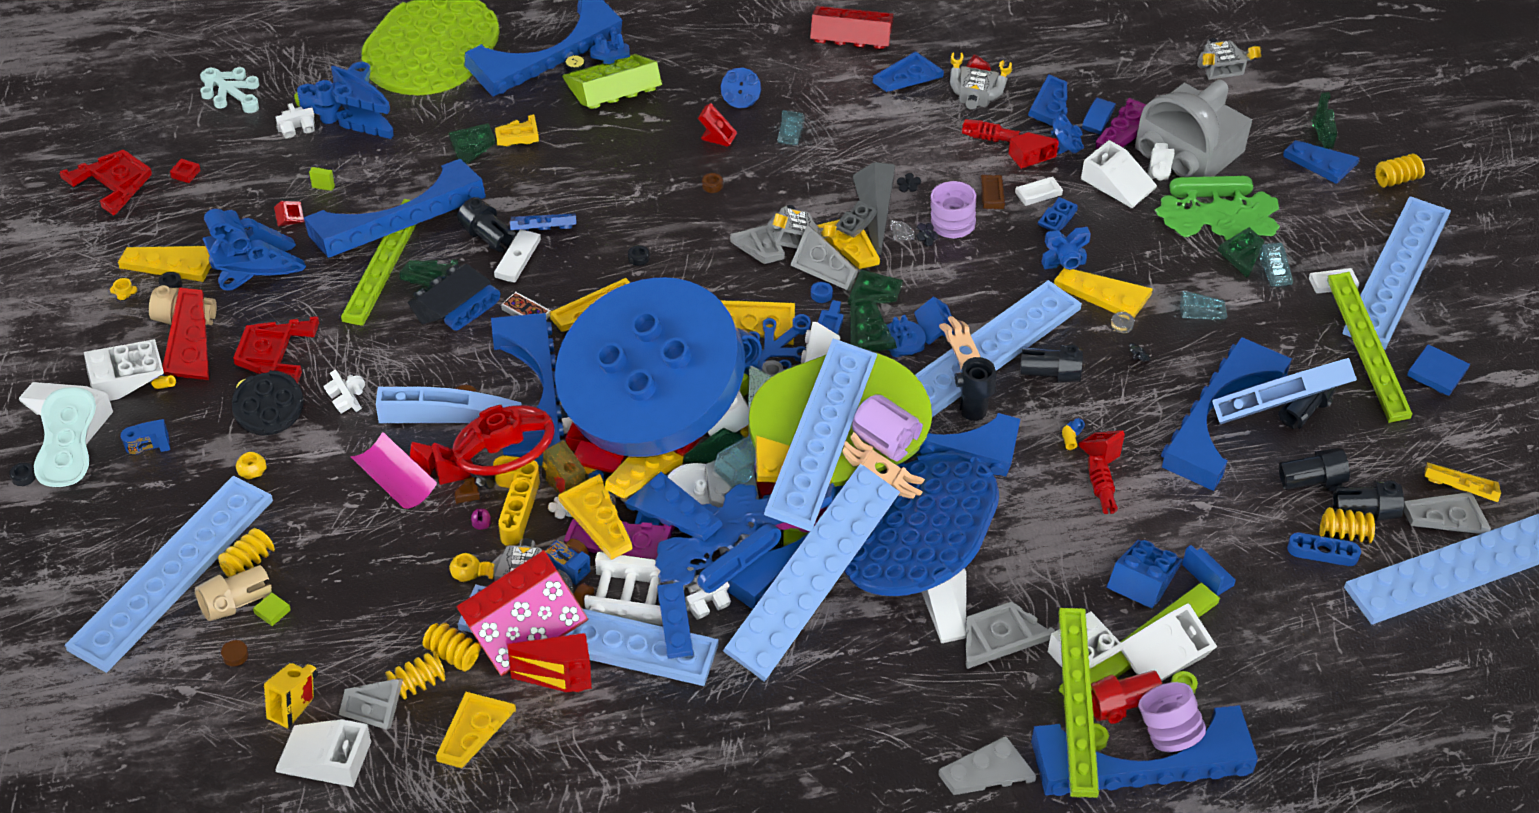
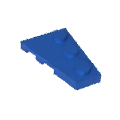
(907, 72)
(1320, 160)

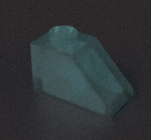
(736, 462)

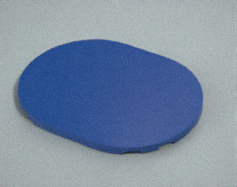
(933, 534)

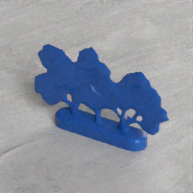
(737, 511)

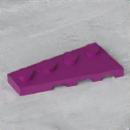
(1125, 126)
(642, 536)

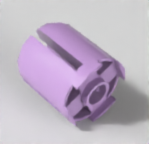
(886, 426)

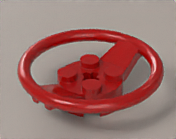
(497, 429)

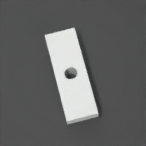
(517, 255)

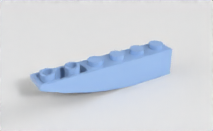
(1283, 390)
(433, 404)

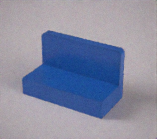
(931, 316)
(1207, 570)

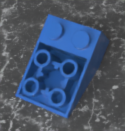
(1144, 573)

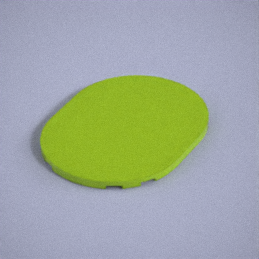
(425, 43)
(783, 398)

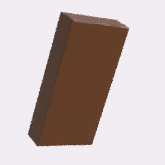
(992, 192)

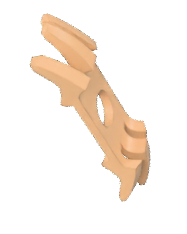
(959, 339)
(895, 475)

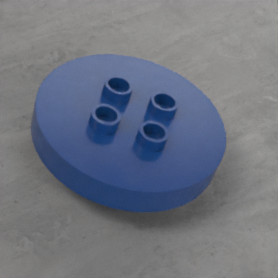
(650, 367)

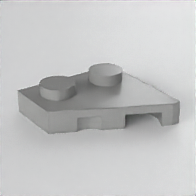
(759, 244)
(372, 702)

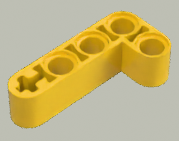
(519, 501)

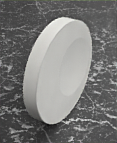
(692, 480)

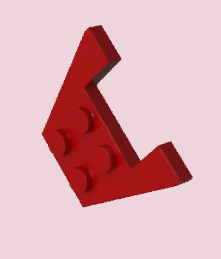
(118, 172)
(265, 344)

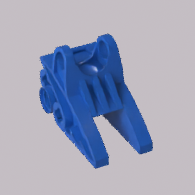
(355, 93)
(247, 252)

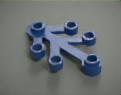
(774, 348)

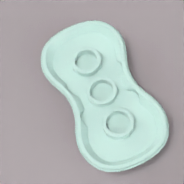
(64, 451)

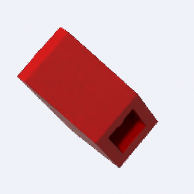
(1032, 149)

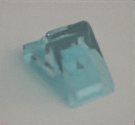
(791, 127)

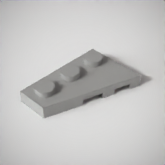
(987, 767)

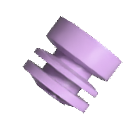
(953, 209)
(1172, 717)

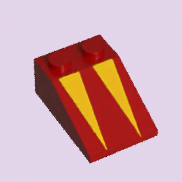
(552, 662)

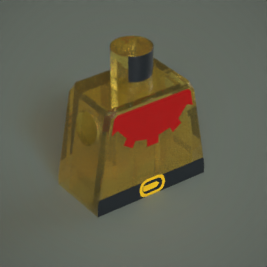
(562, 468)

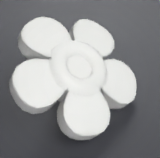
(558, 508)

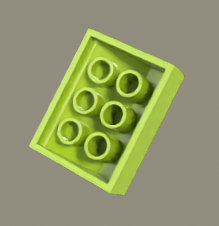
(614, 80)

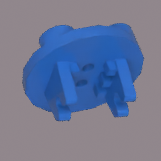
(610, 50)
(731, 86)
(1067, 135)
(908, 337)

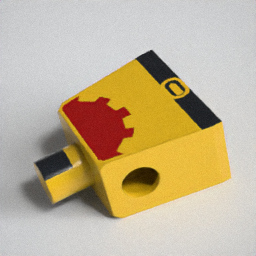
(289, 693)

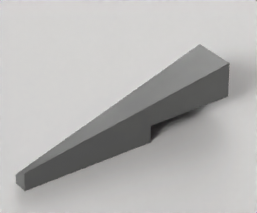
(874, 189)

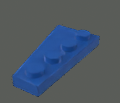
(675, 507)

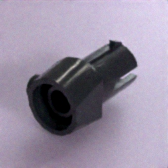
(482, 221)
(1061, 363)
(977, 384)
(1297, 412)
(1325, 468)
(1383, 499)

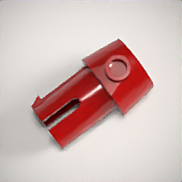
(1115, 696)

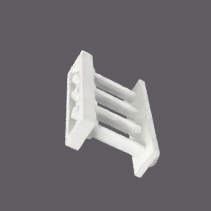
(632, 570)

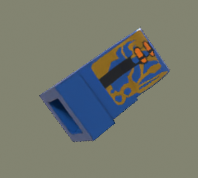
(145, 437)
(569, 561)

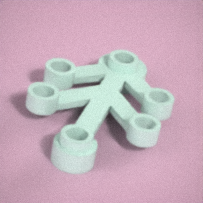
(214, 77)

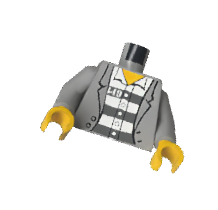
(1225, 58)
(975, 85)
(791, 224)
(511, 559)

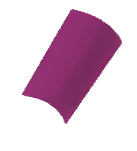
(396, 472)

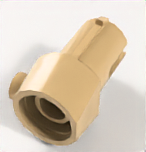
(163, 304)
(222, 596)

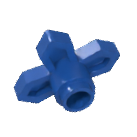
(1066, 250)

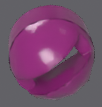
(486, 519)

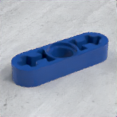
(464, 314)
(1342, 546)

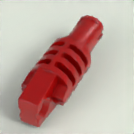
(987, 130)
(1102, 483)

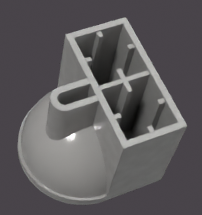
(1197, 127)

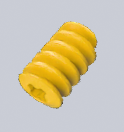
(1399, 170)
(1348, 524)
(244, 552)
(451, 646)
(418, 673)

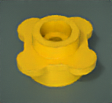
(123, 288)

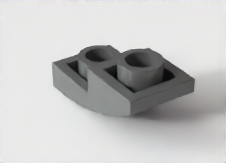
(857, 219)

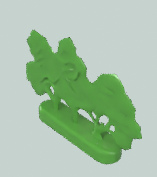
(1224, 216)

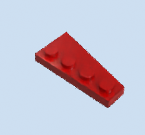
(187, 341)

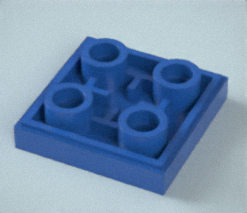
(1438, 370)

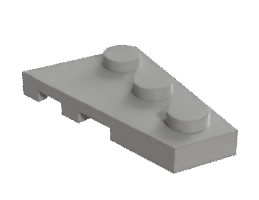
(823, 261)
(1447, 512)

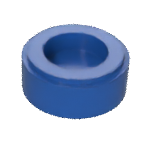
(821, 292)

